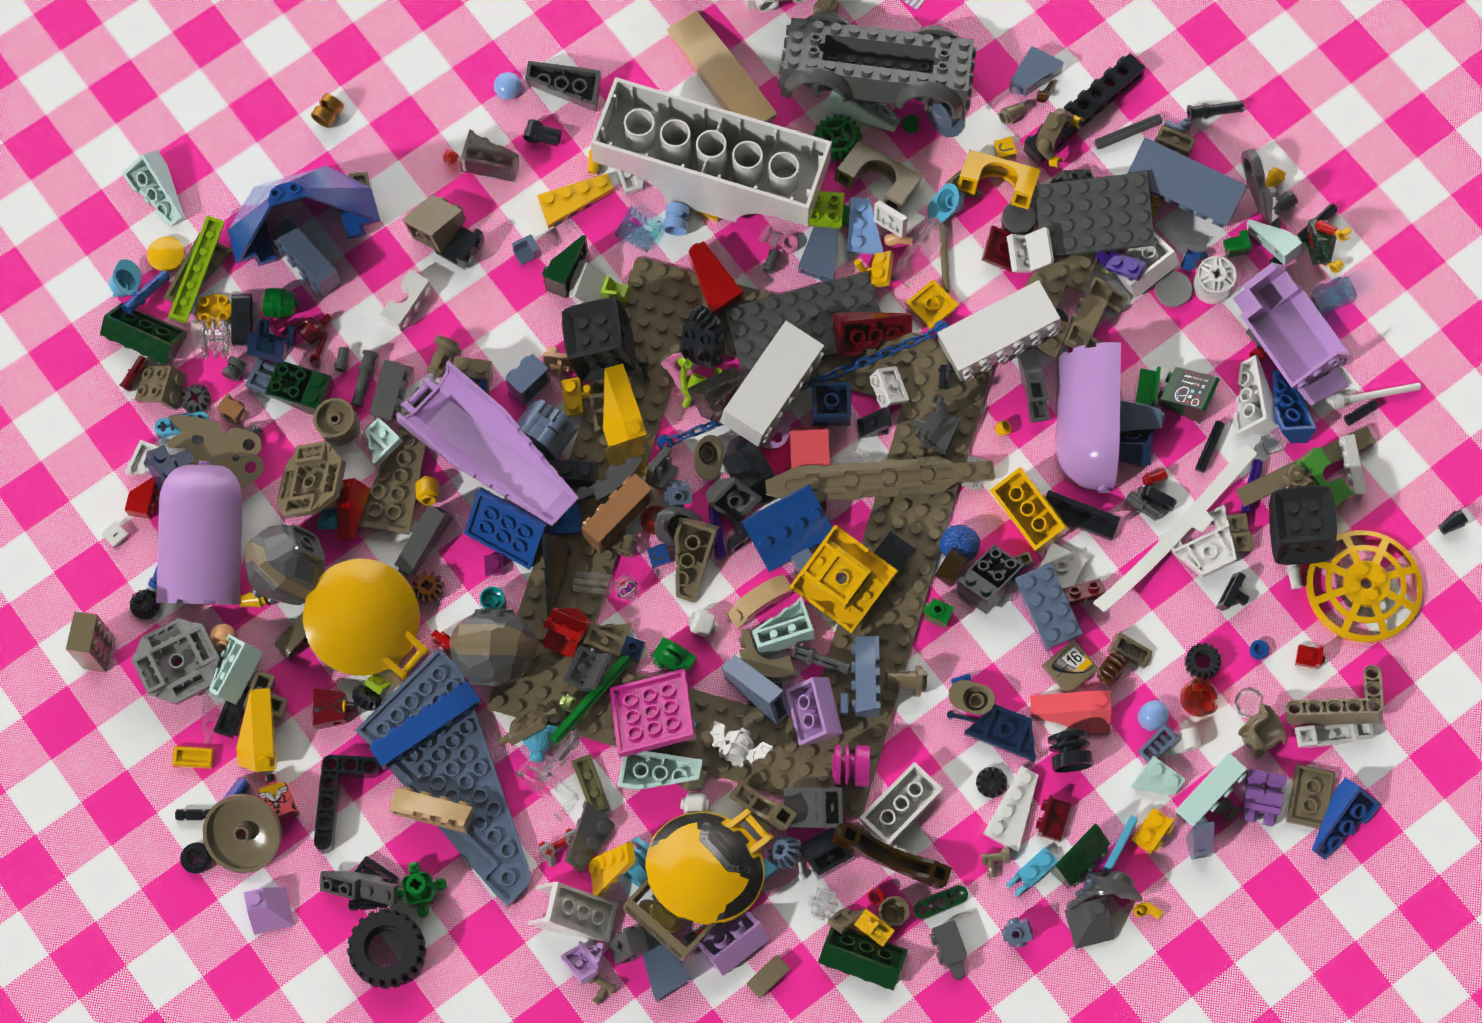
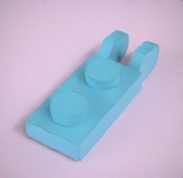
(1033, 870)

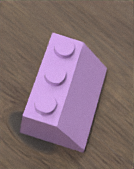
(813, 710)
(733, 942)

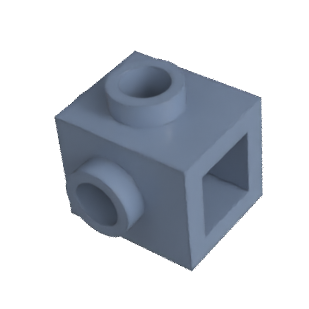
(677, 493)
(1023, 927)

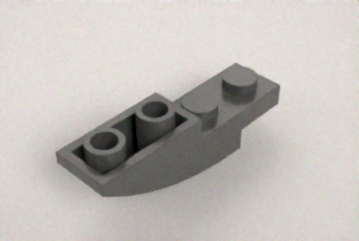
(1034, 385)
(615, 476)
(357, 884)

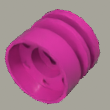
(851, 765)

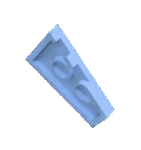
(862, 231)

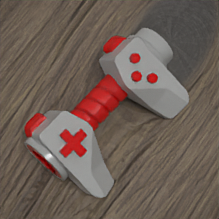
(548, 850)

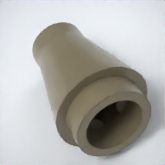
(1011, 113)

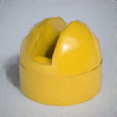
(1002, 428)

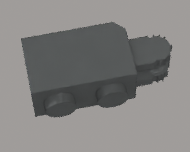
(950, 948)

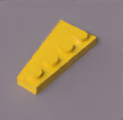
(566, 200)
(608, 866)

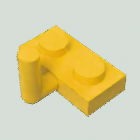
(880, 269)
(574, 396)

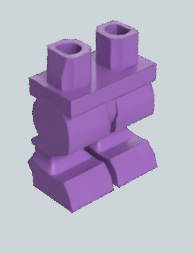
(1263, 802)

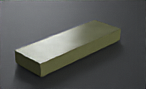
(590, 783)

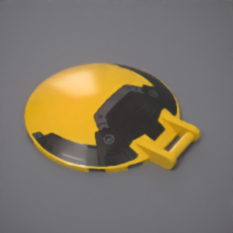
(707, 866)

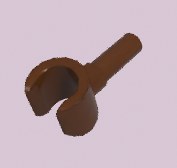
(1042, 96)

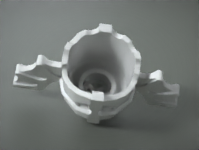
(738, 745)

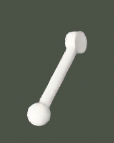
(802, 875)

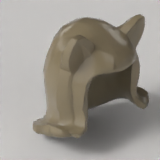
(1263, 731)

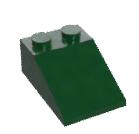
(562, 267)

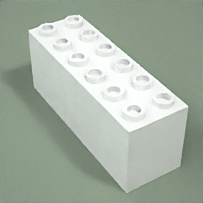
(999, 331)
(772, 384)

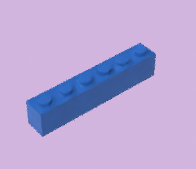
(425, 725)

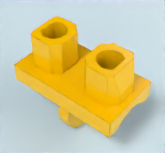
(874, 927)

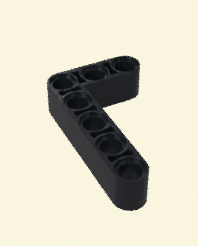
(333, 793)

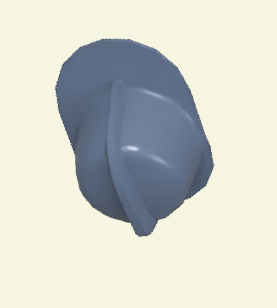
(943, 120)

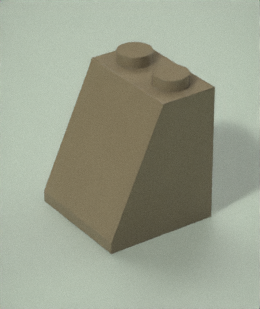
(435, 222)

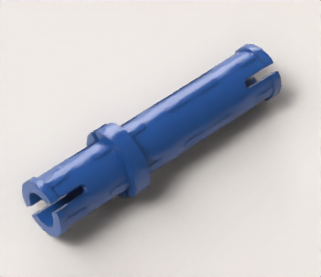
(139, 297)

